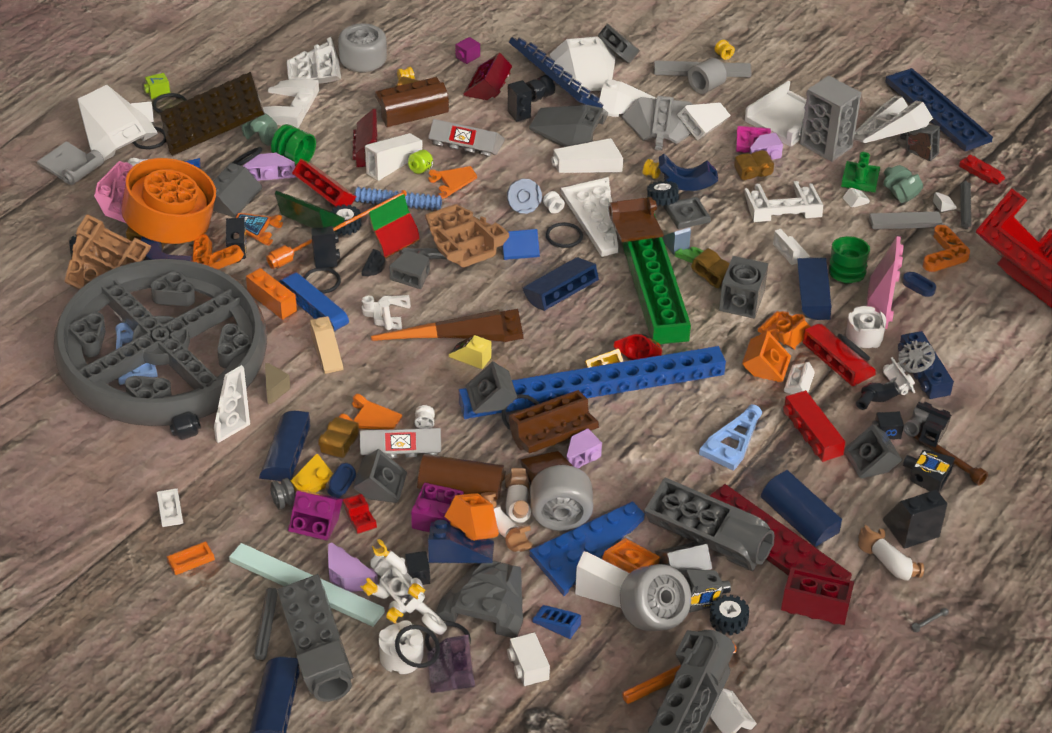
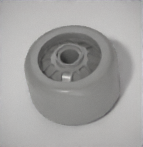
(362, 47)
(561, 497)
(655, 597)

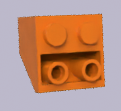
(473, 516)

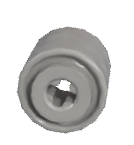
(707, 75)

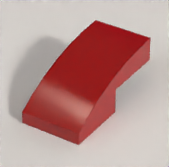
(359, 513)

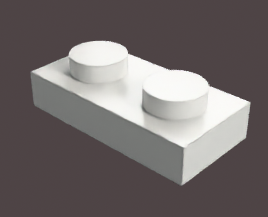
(169, 507)

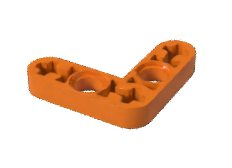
(956, 253)
(227, 256)

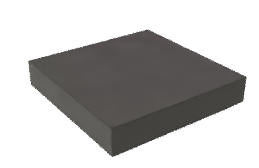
(688, 213)

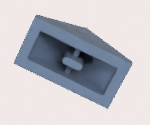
(678, 240)

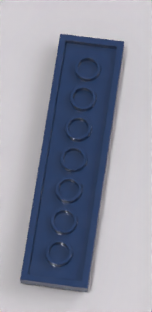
(556, 72)
(945, 113)

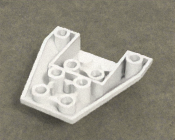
(587, 60)
(112, 121)

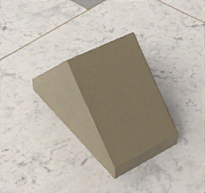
(276, 382)

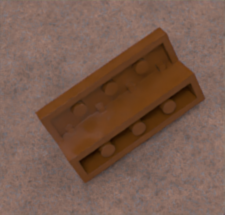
(413, 101)
(551, 422)
(461, 474)

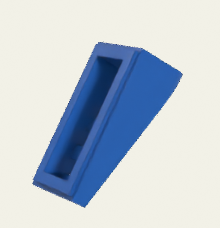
(566, 630)

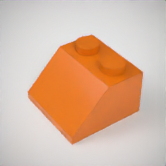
(766, 358)

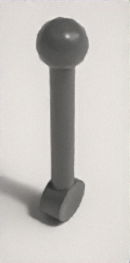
(916, 627)

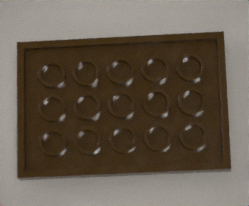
(211, 113)

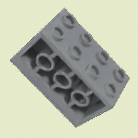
(830, 118)

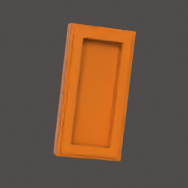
(190, 558)

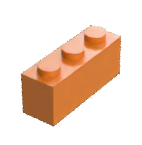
(271, 293)

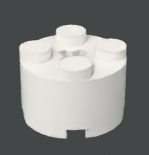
(866, 327)
(410, 645)

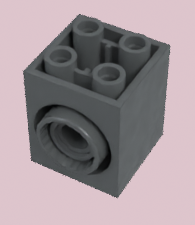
(743, 287)

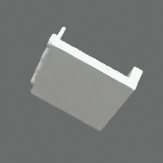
(781, 112)

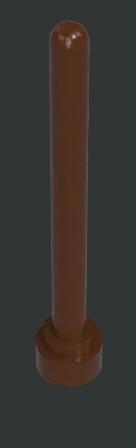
(976, 474)

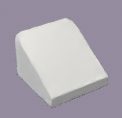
(855, 197)
(943, 202)

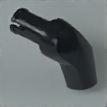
(877, 393)

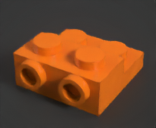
(629, 556)

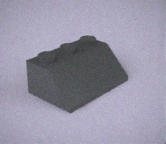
(234, 190)

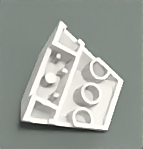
(317, 64)

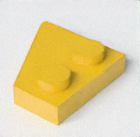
(312, 476)

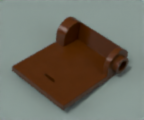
(635, 219)

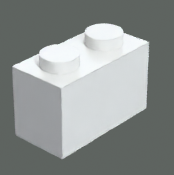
(529, 659)

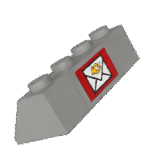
(465, 137)
(401, 441)

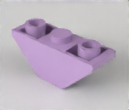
(270, 167)
(348, 571)

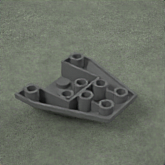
(568, 123)

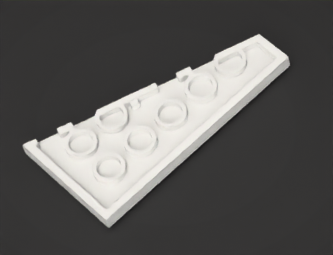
(590, 206)

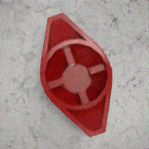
(638, 346)

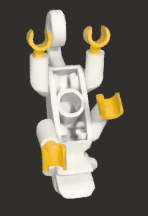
(401, 586)

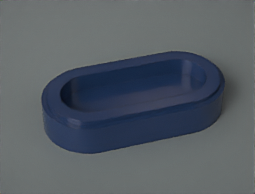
(919, 284)
(341, 480)

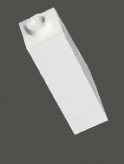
(390, 154)
(588, 158)
(599, 580)

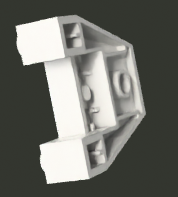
(893, 119)

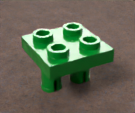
(860, 174)

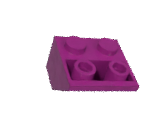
(432, 505)
(314, 514)

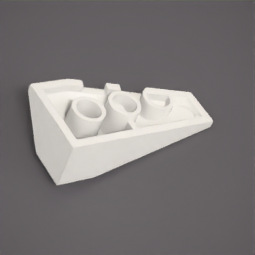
(619, 97)
(233, 405)

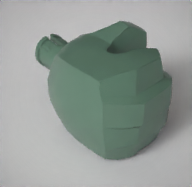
(264, 126)
(902, 183)

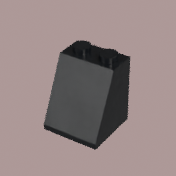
(917, 519)

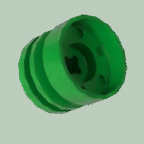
(293, 143)
(849, 259)

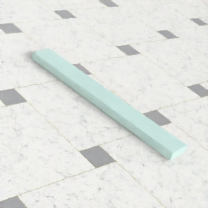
(286, 574)

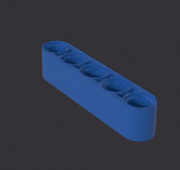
(314, 301)

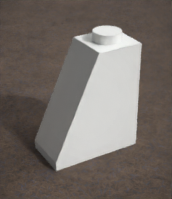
(703, 118)

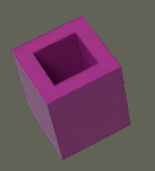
(467, 50)

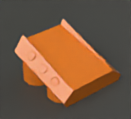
(786, 328)

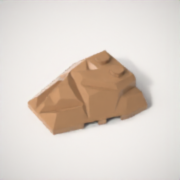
(463, 236)
(100, 251)

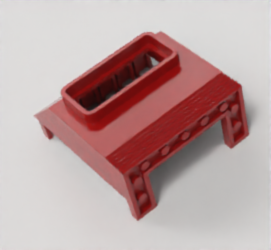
(1021, 254)

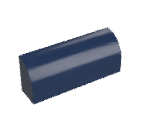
(561, 283)
(814, 288)
(286, 446)
(801, 508)
(276, 696)

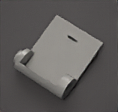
(71, 163)

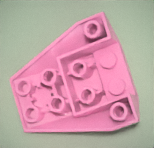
(110, 190)
(883, 280)

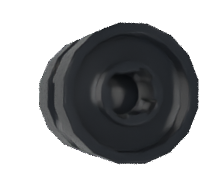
(541, 87)

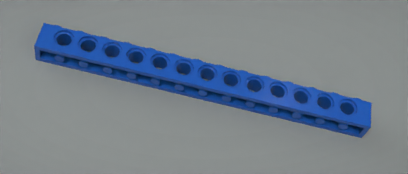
(612, 378)

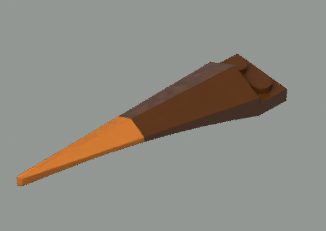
(490, 325)

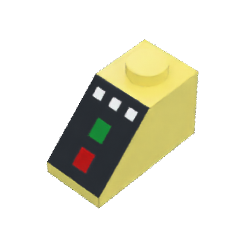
(473, 351)

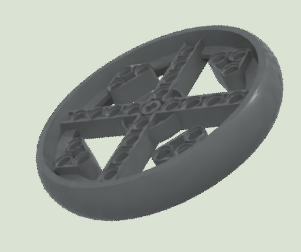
(157, 340)

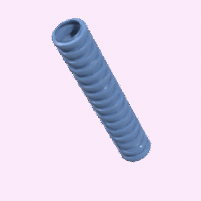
(412, 200)

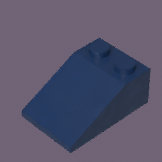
(451, 545)

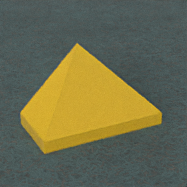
(603, 359)

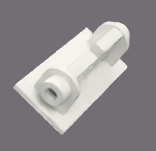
(895, 371)

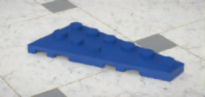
(562, 554)

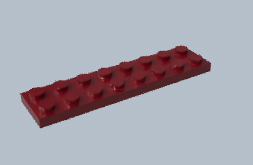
(788, 547)

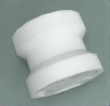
(553, 202)
(424, 417)

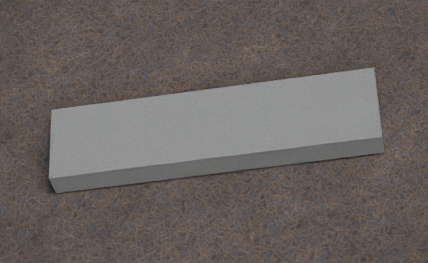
(905, 220)

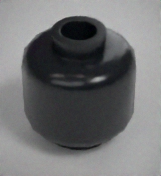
(185, 425)

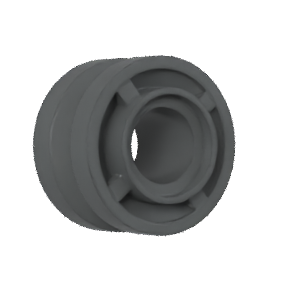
(282, 493)

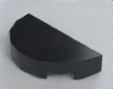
(374, 264)

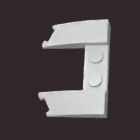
(304, 92)
(806, 203)

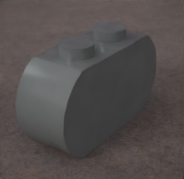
(618, 43)

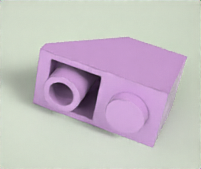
(769, 143)
(584, 448)

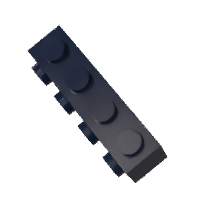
(934, 380)

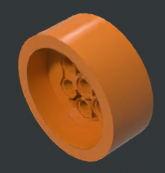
(168, 200)

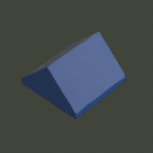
(521, 245)

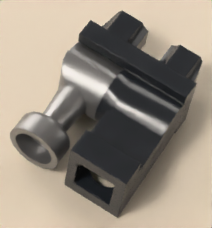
(931, 420)

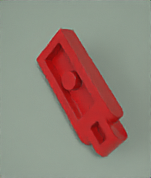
(981, 169)

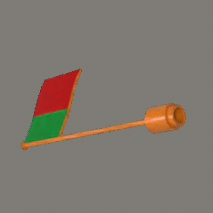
(390, 223)

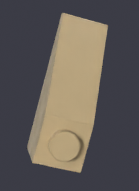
(325, 344)

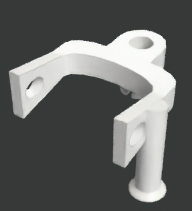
(376, 309)

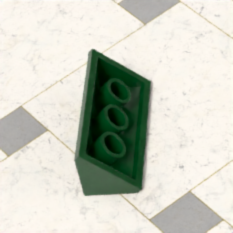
(306, 212)

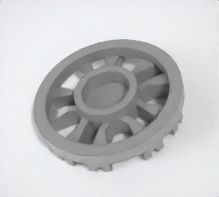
(916, 356)

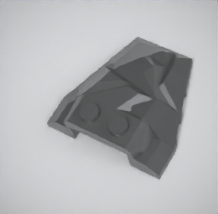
(489, 594)

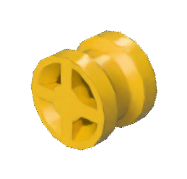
(724, 49)
(408, 72)
(651, 168)

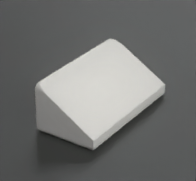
(799, 378)

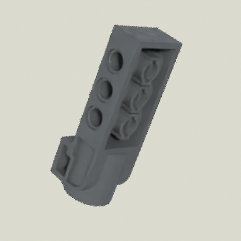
(703, 519)
(316, 639)
(697, 683)

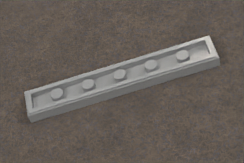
(682, 68)

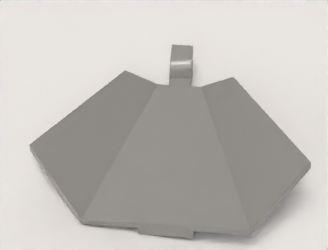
(657, 119)

